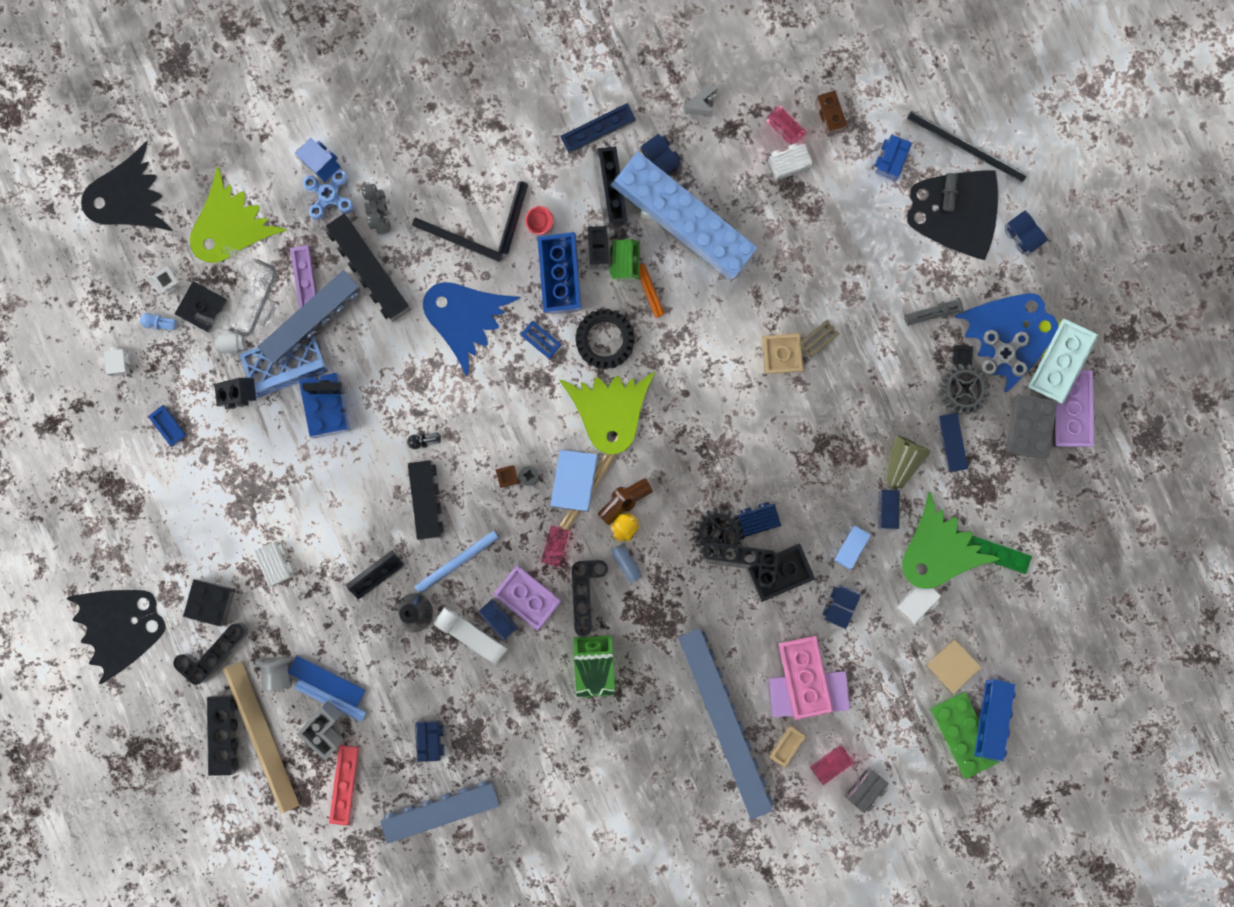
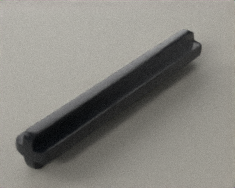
(513, 217)

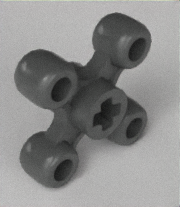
(376, 209)

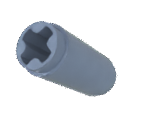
(626, 563)

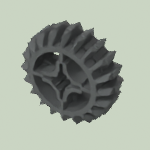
(952, 400)

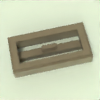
(830, 329)

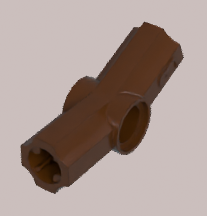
(624, 500)

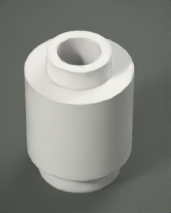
(229, 343)

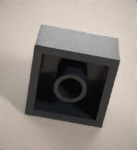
(209, 602)

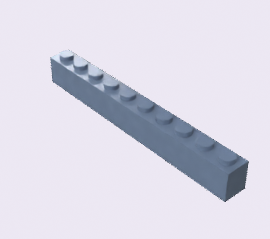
(725, 723)

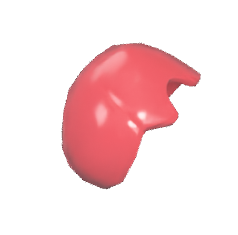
(539, 220)

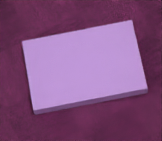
(527, 598)

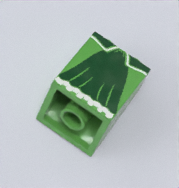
(594, 666)

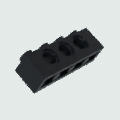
(216, 764)

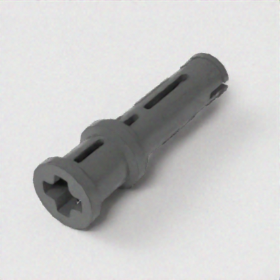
(942, 307)

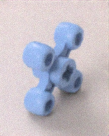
(322, 191)

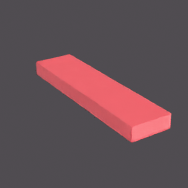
(343, 785)

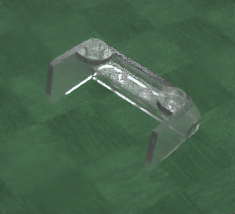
(250, 306)

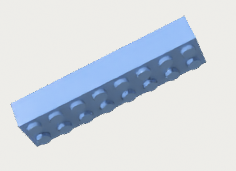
(684, 216)

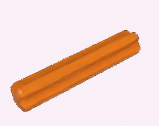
(650, 291)

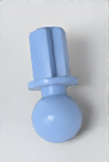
(148, 320)

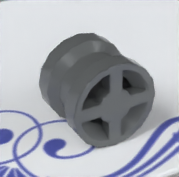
(528, 478)

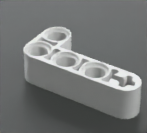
(470, 635)

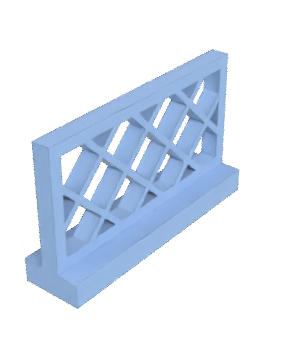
(287, 378)

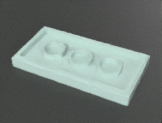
(1063, 361)

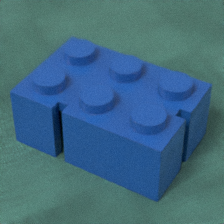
(324, 410)

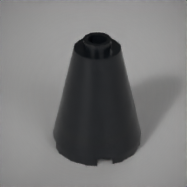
(421, 610)

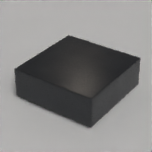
(962, 355)

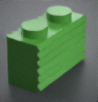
(625, 260)

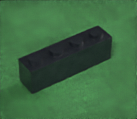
(611, 200)
(424, 500)

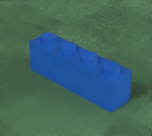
(995, 720)

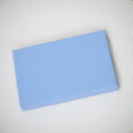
(574, 480)

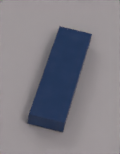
(598, 128)

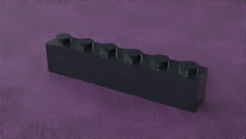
(368, 267)

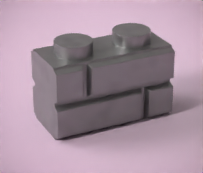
(866, 790)

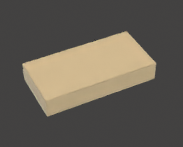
(787, 746)

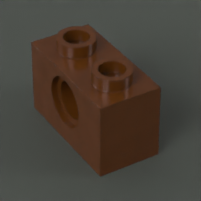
(831, 113)

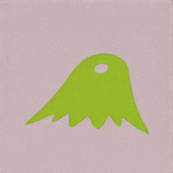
(227, 223)
(610, 410)

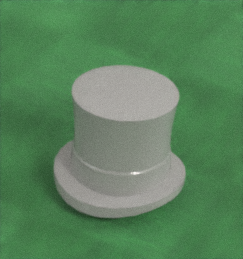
(274, 673)

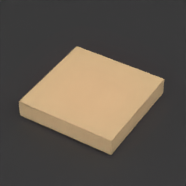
(782, 353)
(953, 666)

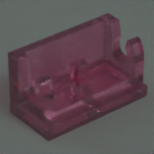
(785, 125)
(831, 765)

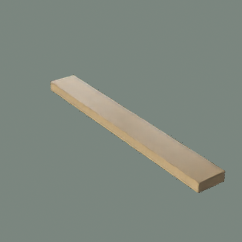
(261, 737)

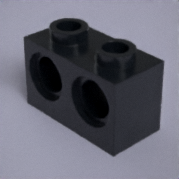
(598, 247)
(235, 393)

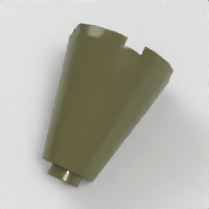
(904, 461)

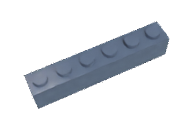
(309, 318)
(440, 812)

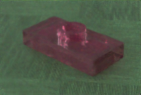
(555, 546)

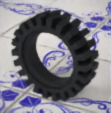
(611, 317)

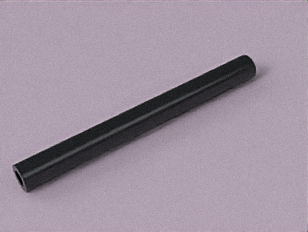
(457, 239)

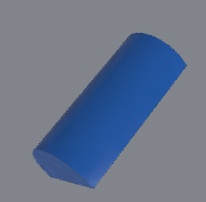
(559, 273)

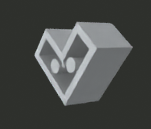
(318, 732)

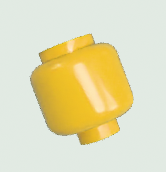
(625, 527)

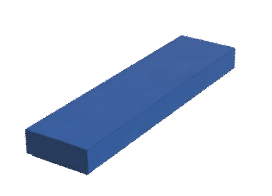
(326, 681)

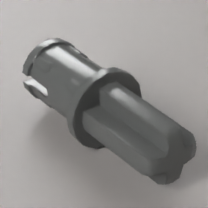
(950, 192)

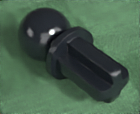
(416, 441)

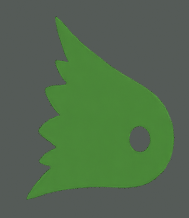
(940, 550)

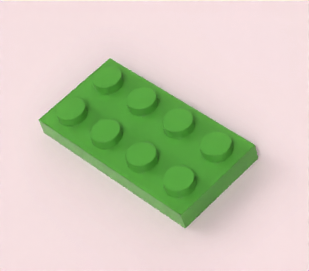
(960, 730)

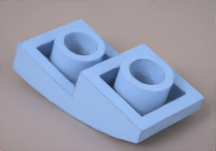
(852, 547)

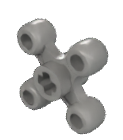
(1011, 359)

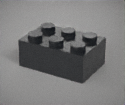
(791, 573)

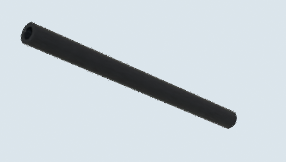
(966, 146)

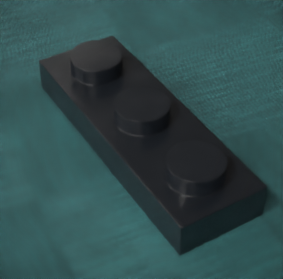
(375, 574)

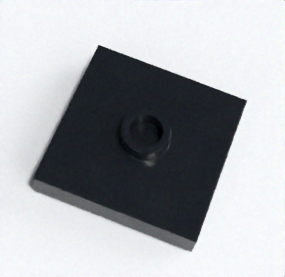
(200, 301)
(325, 387)

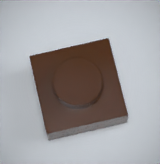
(507, 476)

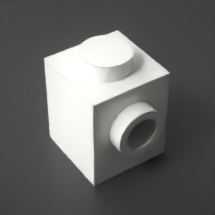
(163, 281)
(117, 361)

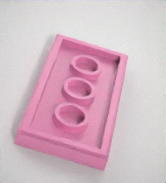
(805, 677)

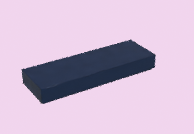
(952, 442)

